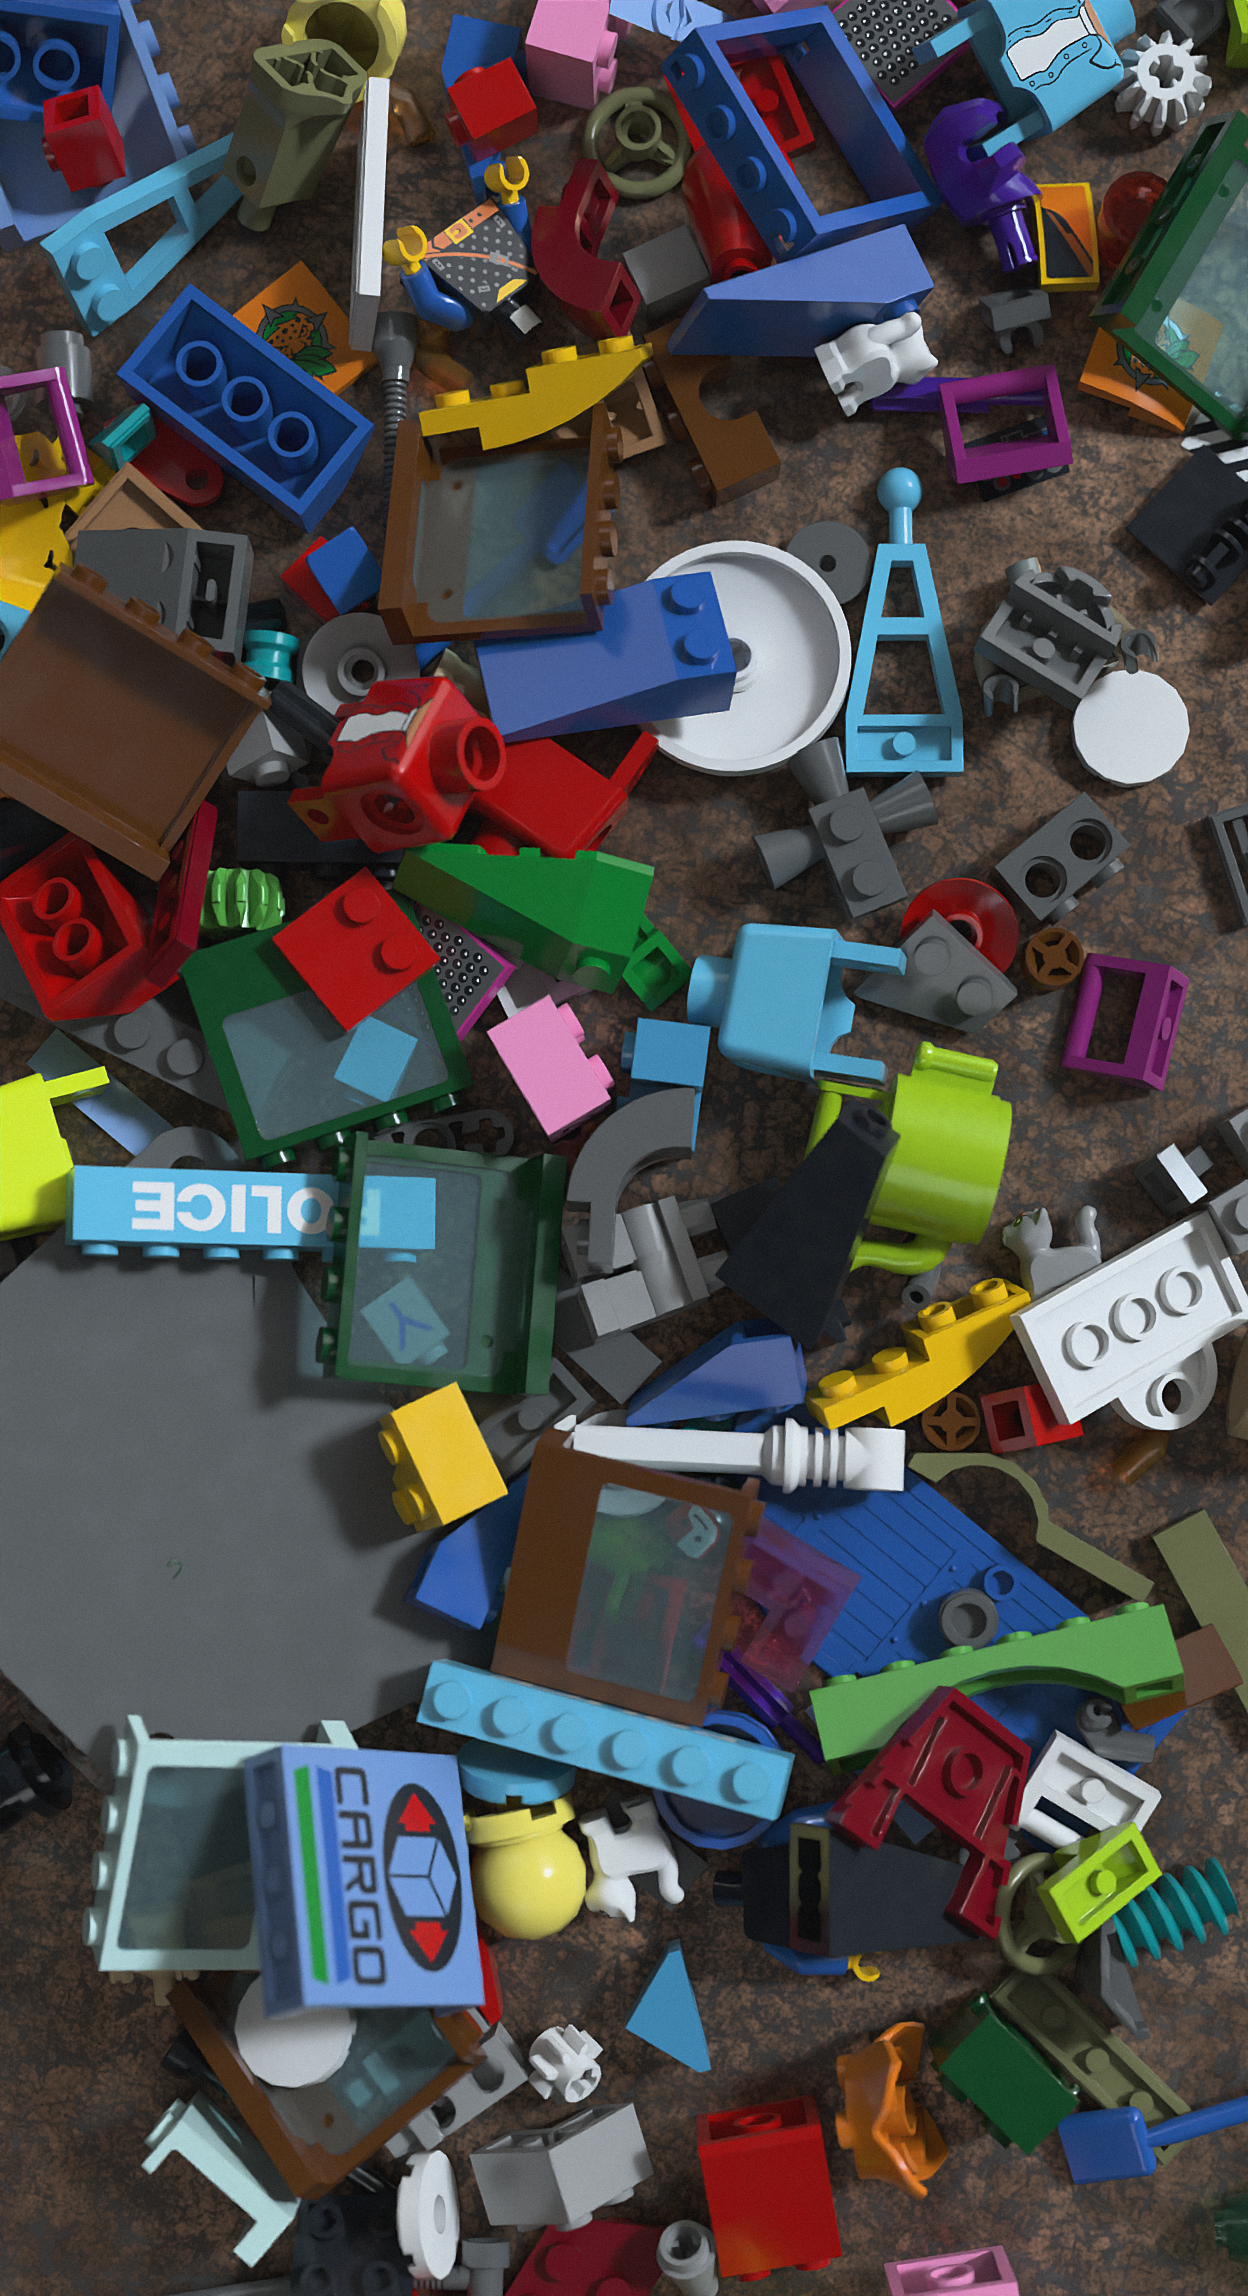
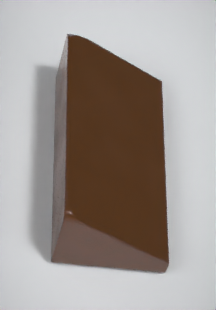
(1206, 1674)

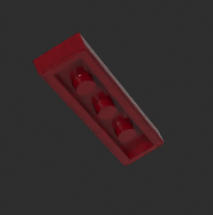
(181, 898)

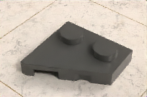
(942, 979)
(516, 1423)

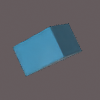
(668, 2012)

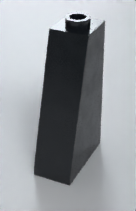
(810, 1233)
(867, 1899)

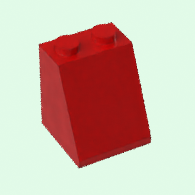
(768, 2188)

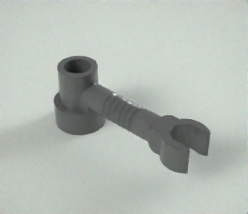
(479, 2269)

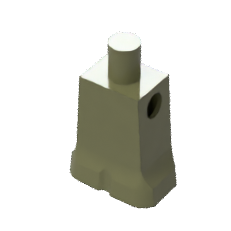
(289, 124)

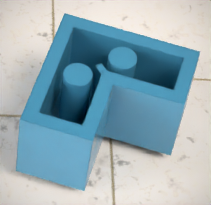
(665, 1058)

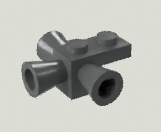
(846, 831)

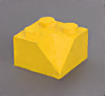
(439, 1460)

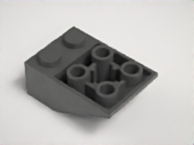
(185, 573)

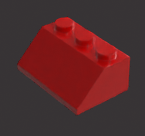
(78, 931)

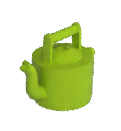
(945, 1161)

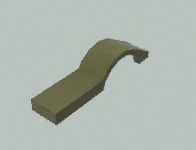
(937, 1464)

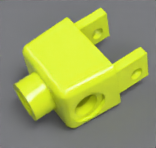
(34, 1154)

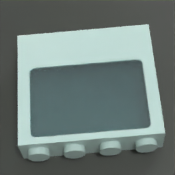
(179, 1855)

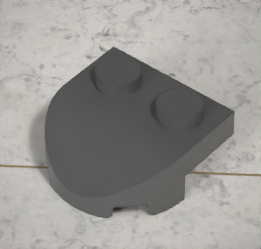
(1053, 633)

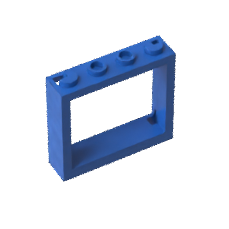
(846, 102)

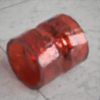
(1123, 214)

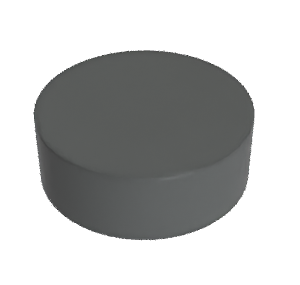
(968, 1618)

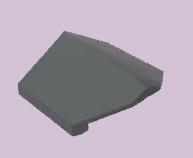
(1105, 1976)

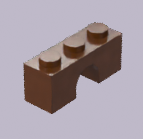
(726, 454)

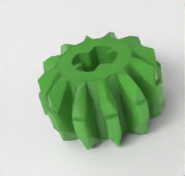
(240, 903)

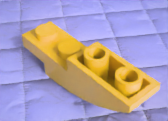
(557, 393)
(941, 1352)

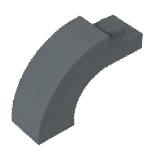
(625, 1143)

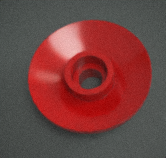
(977, 903)

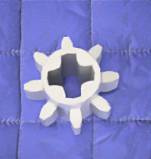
(564, 2064)

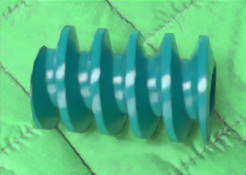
(1175, 1911)

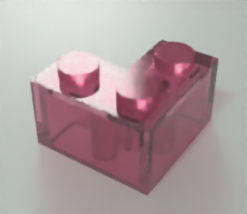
(804, 1601)

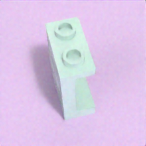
(232, 2162)

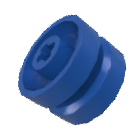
(709, 1823)

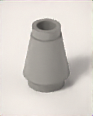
(689, 2258)

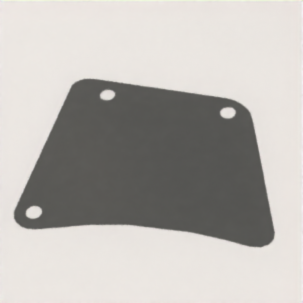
(186, 1426)

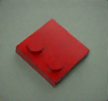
(355, 950)

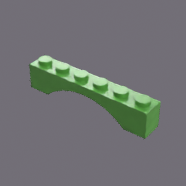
(1117, 1656)

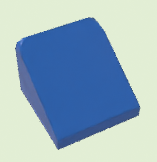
(345, 571)

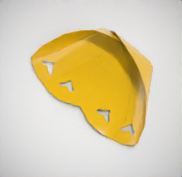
(32, 530)

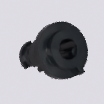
(31, 1777)

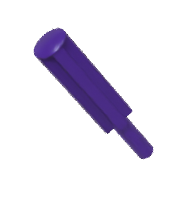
(924, 398)
(769, 1703)

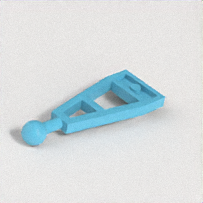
(84, 256)
(903, 742)

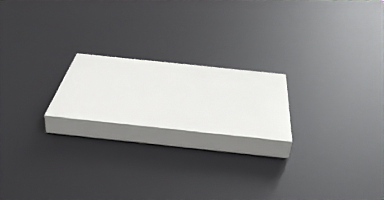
(369, 214)

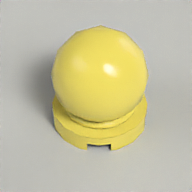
(365, 29)
(526, 1868)

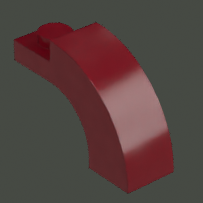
(565, 247)

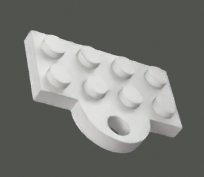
(1137, 1327)

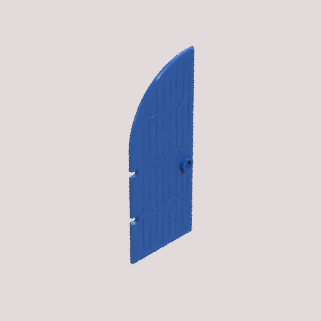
(910, 1557)

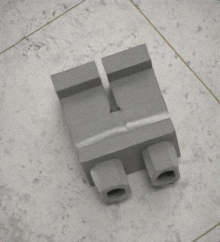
(662, 1263)
(477, 2091)

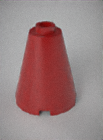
(720, 221)

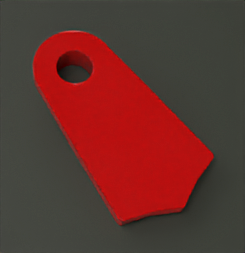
(173, 462)

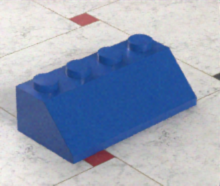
(54, 51)
(247, 408)

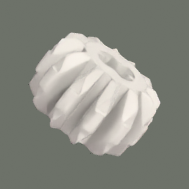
(1182, 83)

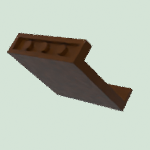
(117, 718)

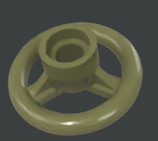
(638, 120)
(1036, 1920)

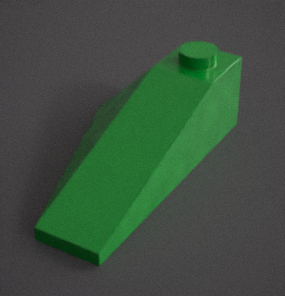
(553, 913)

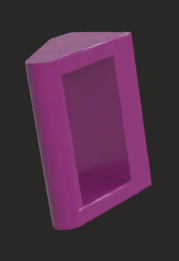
(1008, 456)
(12, 480)
(1153, 1025)

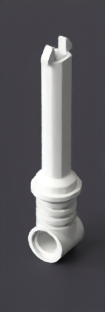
(783, 1455)

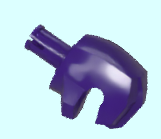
(987, 190)

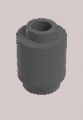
(65, 350)

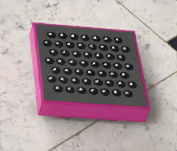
(884, 40)
(468, 969)

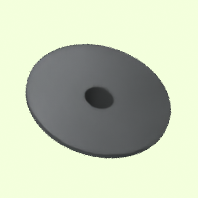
(835, 555)

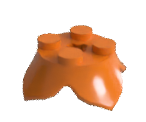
(881, 2122)

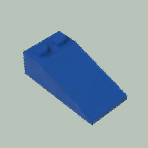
(807, 299)
(654, 661)

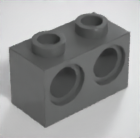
(1051, 852)

